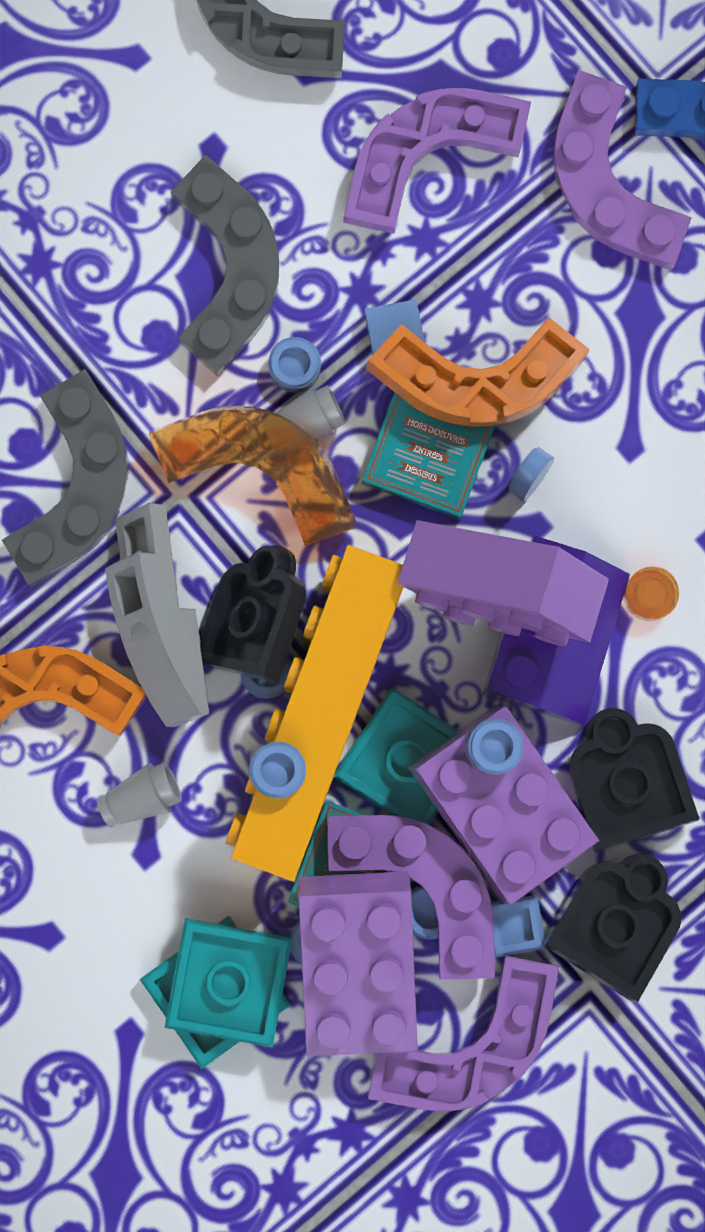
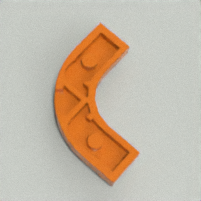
(472, 394)
(69, 679)

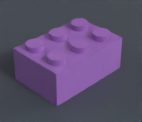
(503, 583)
(511, 823)
(358, 963)

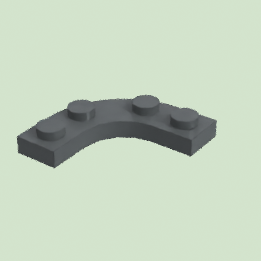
(276, 40)
(250, 258)
(96, 485)

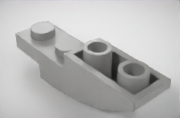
(154, 630)

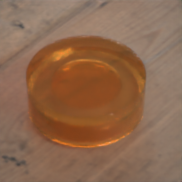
(651, 593)

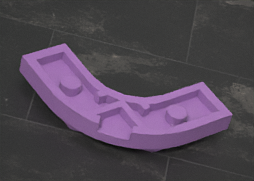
(422, 126)
(594, 192)
(440, 868)
(488, 1064)

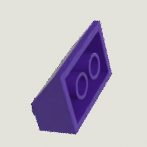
(551, 676)

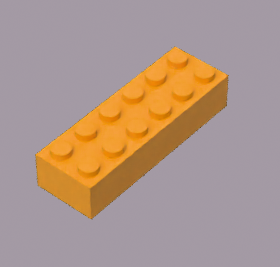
(322, 707)

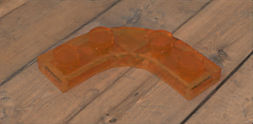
(274, 447)

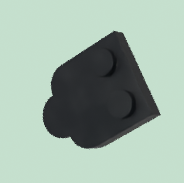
(254, 615)
(629, 780)
(618, 923)

